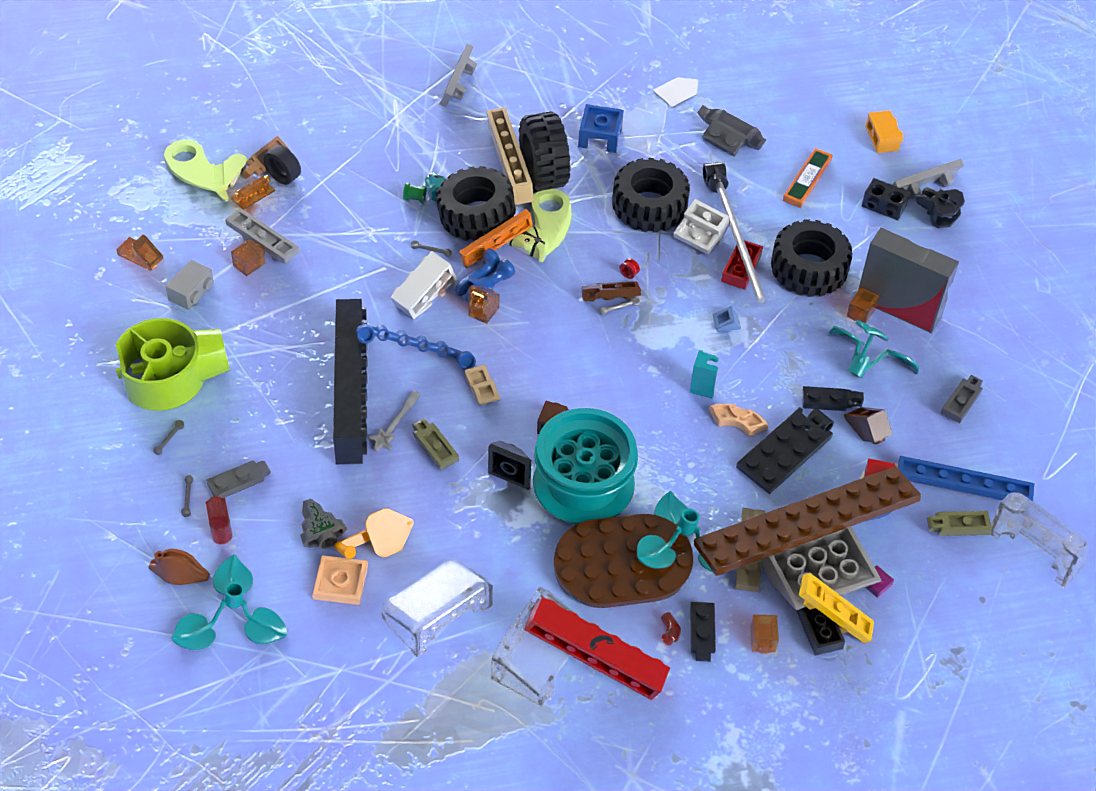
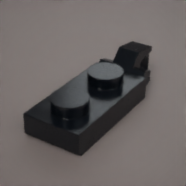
(830, 398)

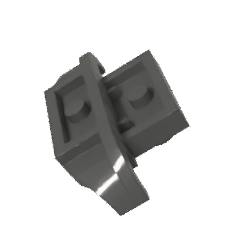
(729, 131)

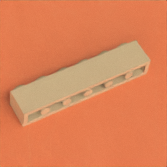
(510, 154)

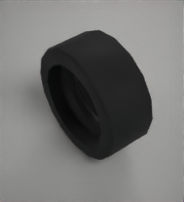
(282, 164)

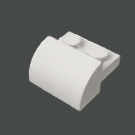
(702, 227)

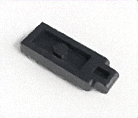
(702, 630)

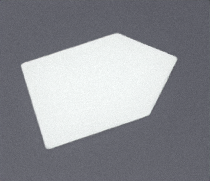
(677, 90)

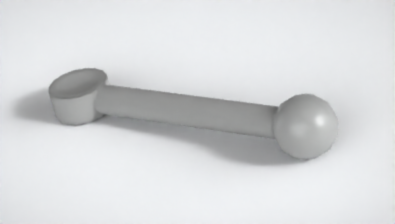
(635, 302)

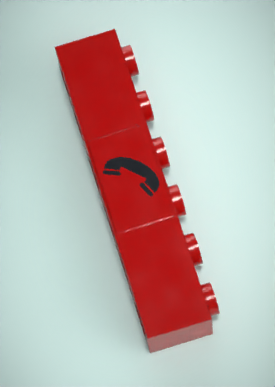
(597, 648)

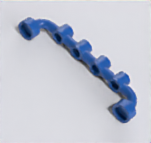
(366, 334)

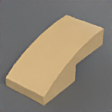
(481, 385)

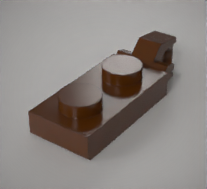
(609, 291)

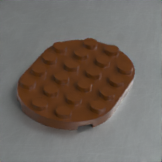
(601, 565)

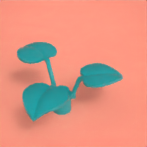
(860, 361)
(653, 549)
(233, 581)

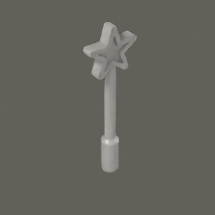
(383, 438)

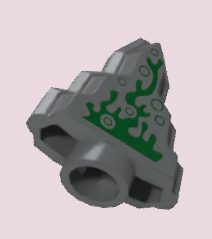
(319, 527)

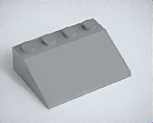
(833, 559)

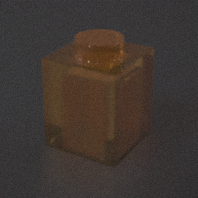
(248, 257)
(862, 305)
(764, 633)

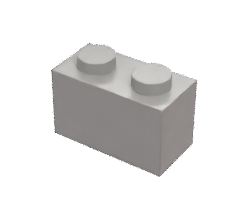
(190, 284)

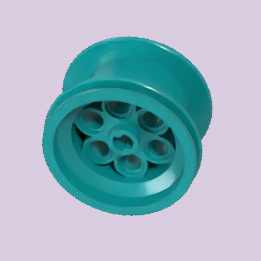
(585, 447)

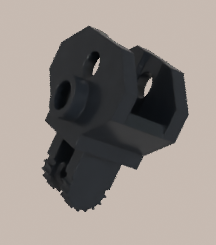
(941, 205)

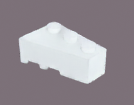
(424, 285)

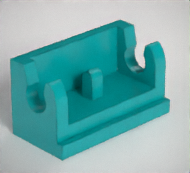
(704, 375)

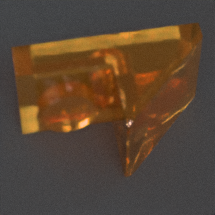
(140, 252)

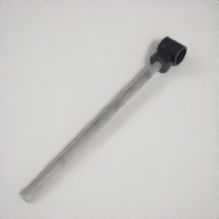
(715, 176)

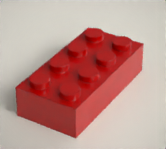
(735, 271)

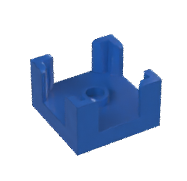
(602, 124)

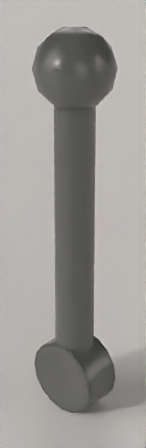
(415, 245)
(179, 424)
(186, 510)

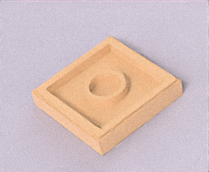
(340, 580)

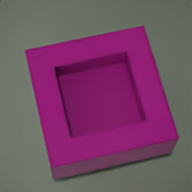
(880, 587)

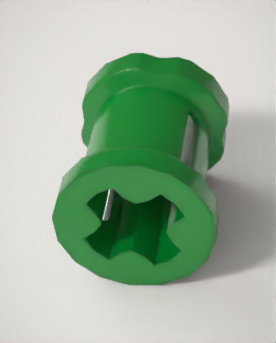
(414, 192)

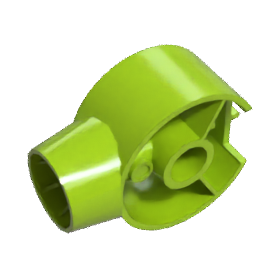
(195, 356)

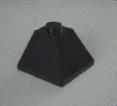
(509, 464)

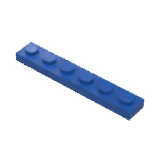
(963, 479)

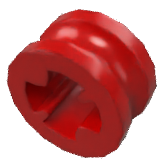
(629, 268)

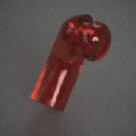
(673, 629)

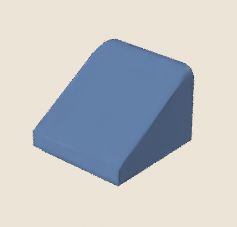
(726, 320)

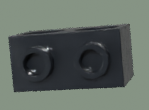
(885, 199)

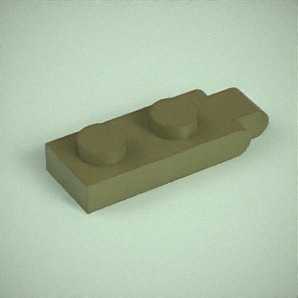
(434, 444)
(960, 523)

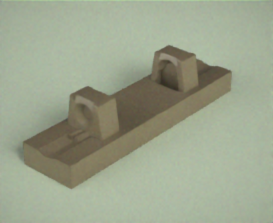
(749, 575)

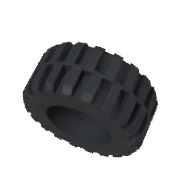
(545, 150)
(470, 187)
(646, 212)
(808, 276)

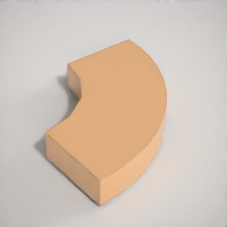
(734, 416)

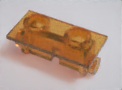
(251, 194)

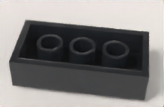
(821, 631)

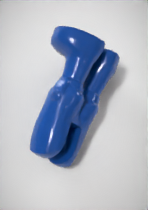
(491, 263)

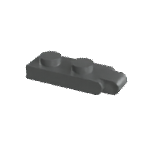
(962, 398)
(238, 478)

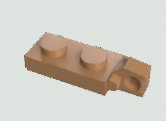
(256, 163)

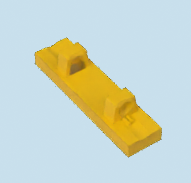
(834, 606)

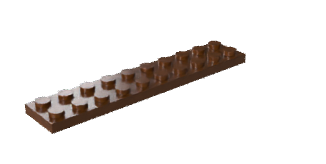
(806, 520)

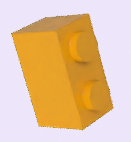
(883, 131)

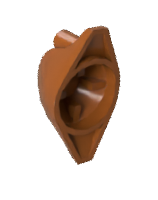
(178, 567)

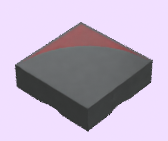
(908, 279)

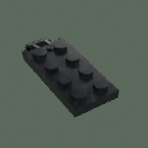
(786, 448)

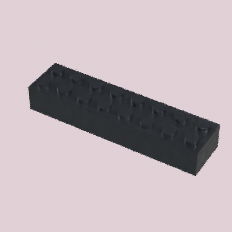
(350, 383)

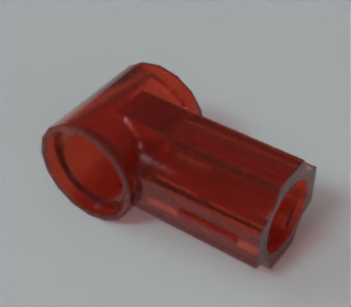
(219, 520)

